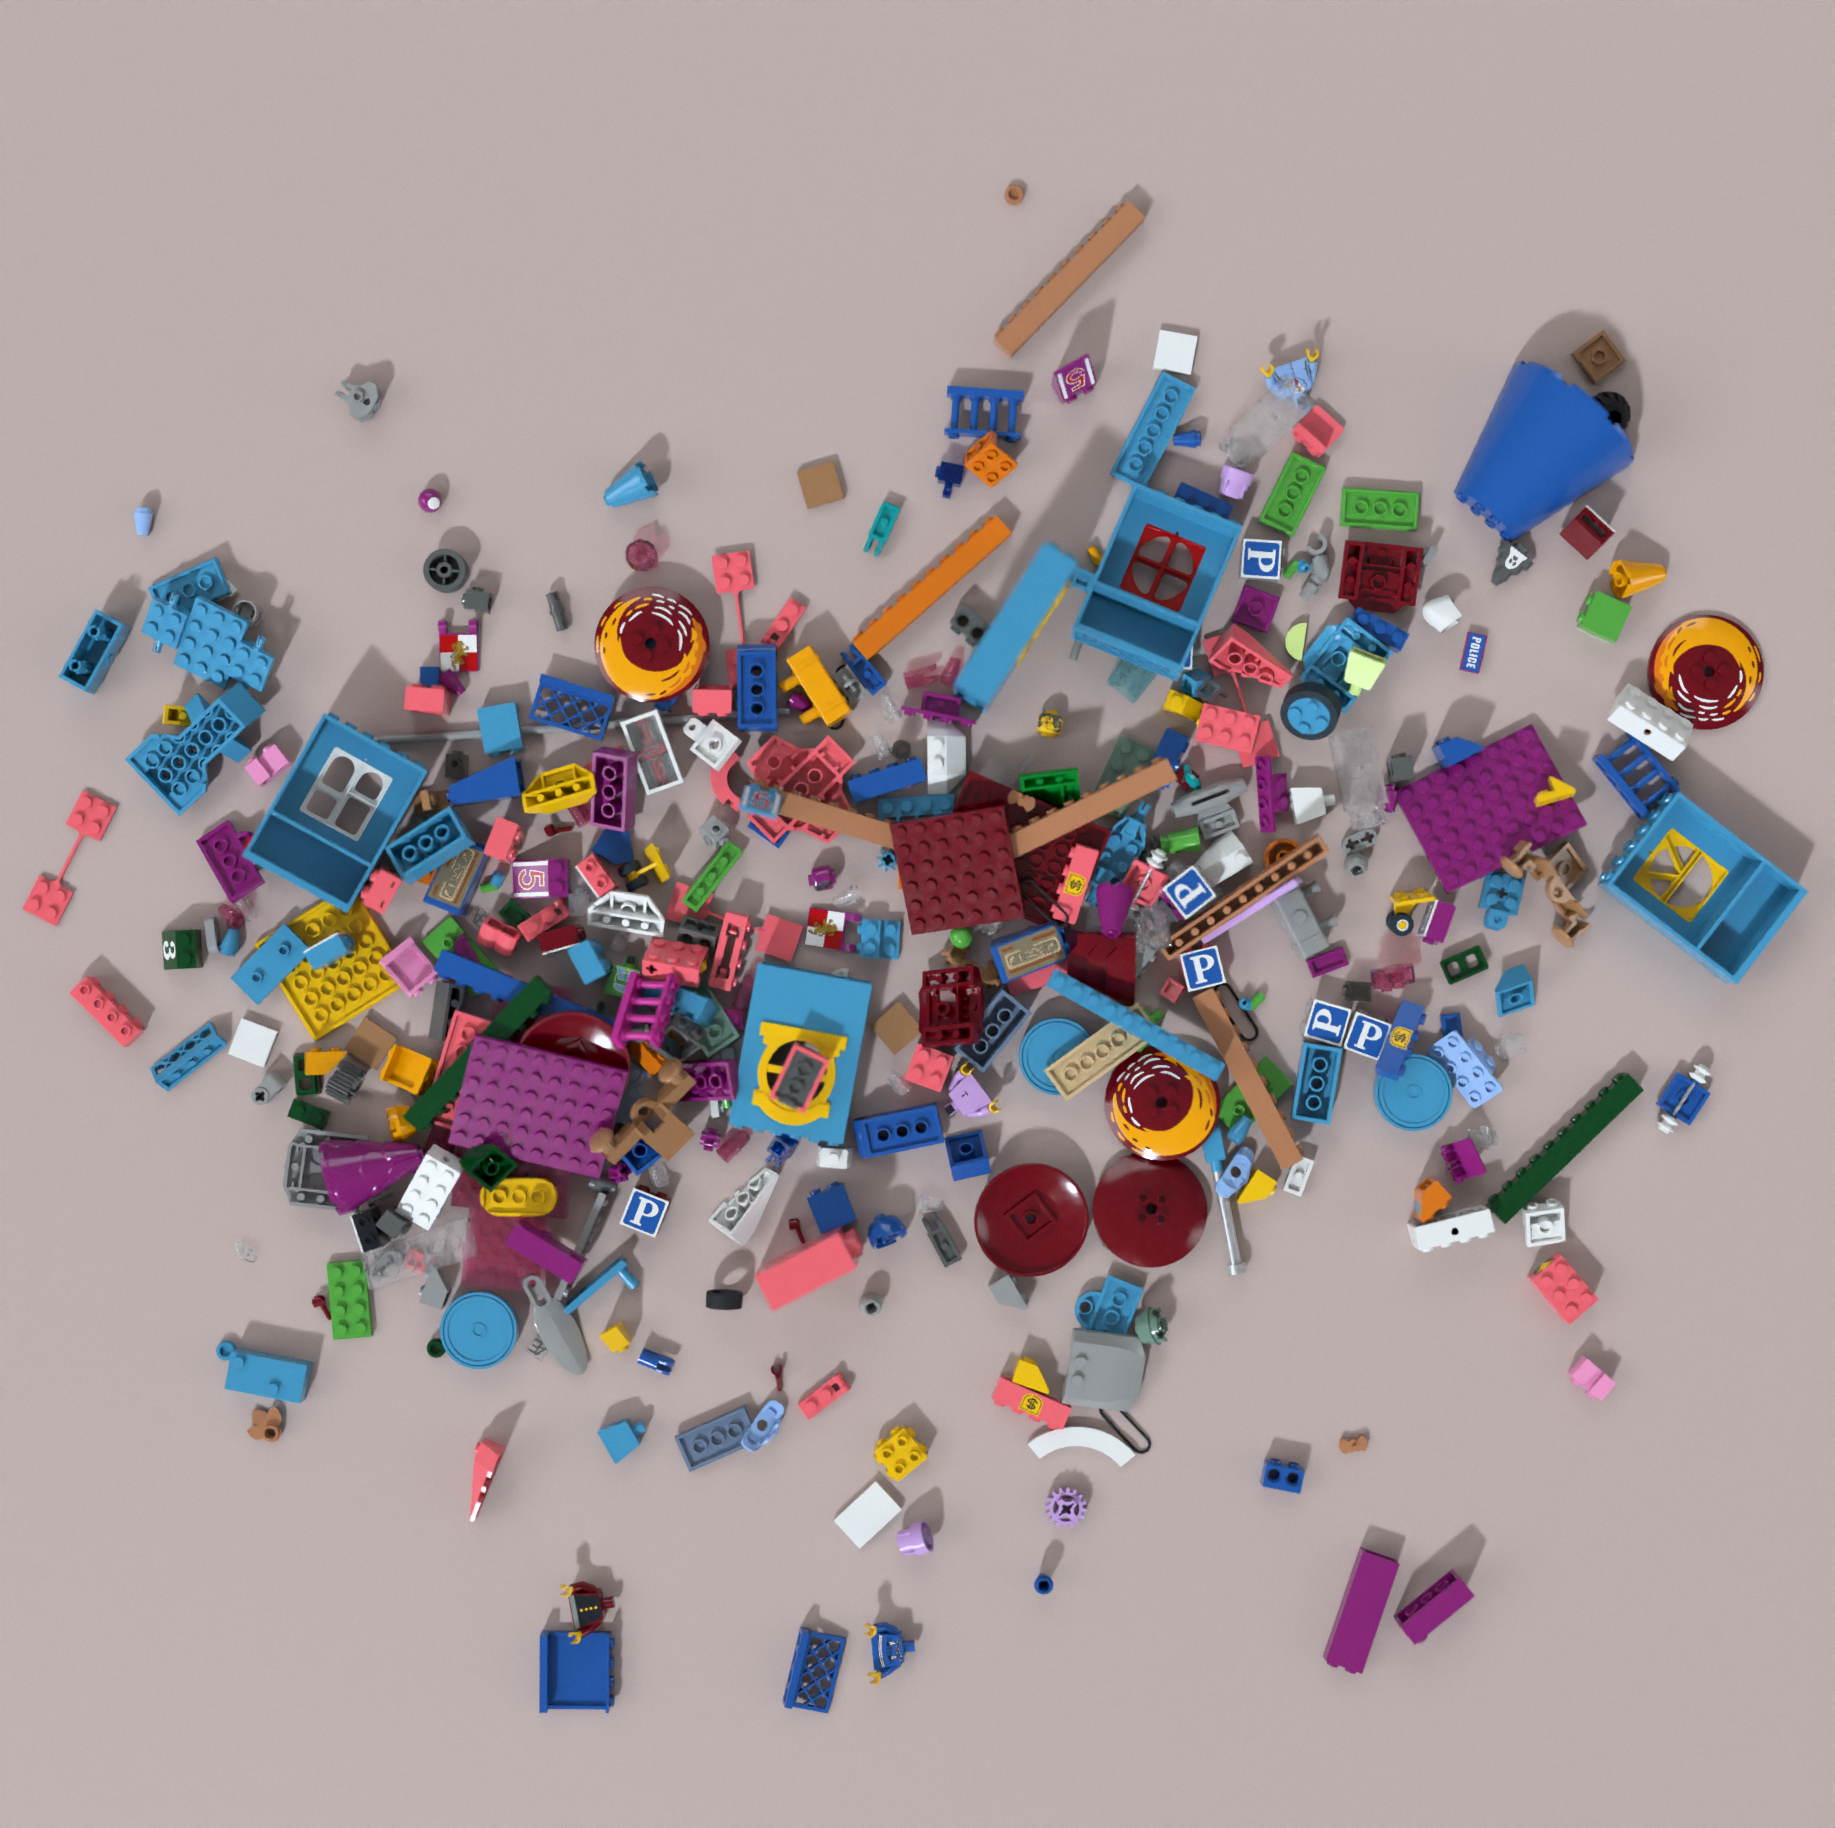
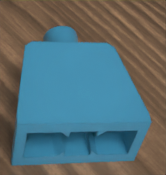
(621, 1437)

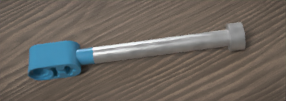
(1214, 1154)

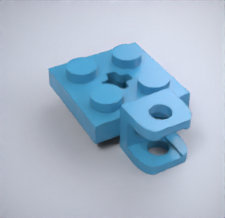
(1497, 907)

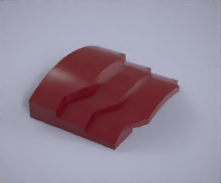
(1380, 575)
(1105, 964)
(951, 1007)

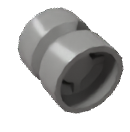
(249, 611)

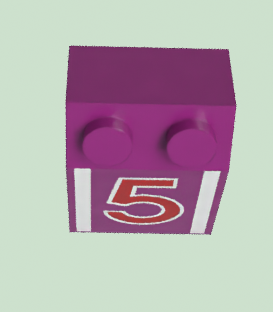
(1074, 379)
(541, 878)

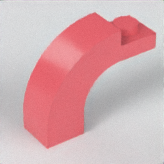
(720, 783)

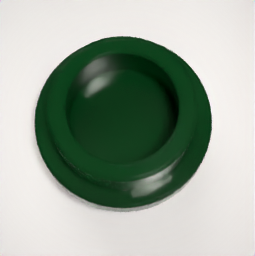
(435, 1348)

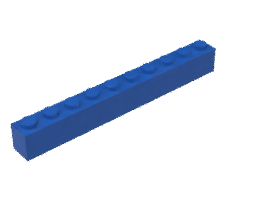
(498, 984)

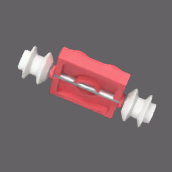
(1146, 880)

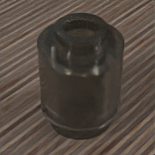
(901, 756)

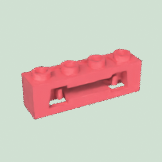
(737, 920)

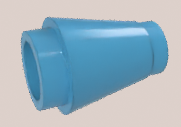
(230, 943)
(1239, 1130)

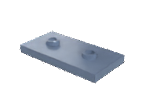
(714, 1438)

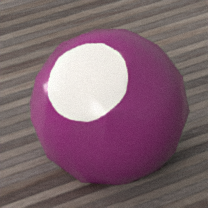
(430, 500)

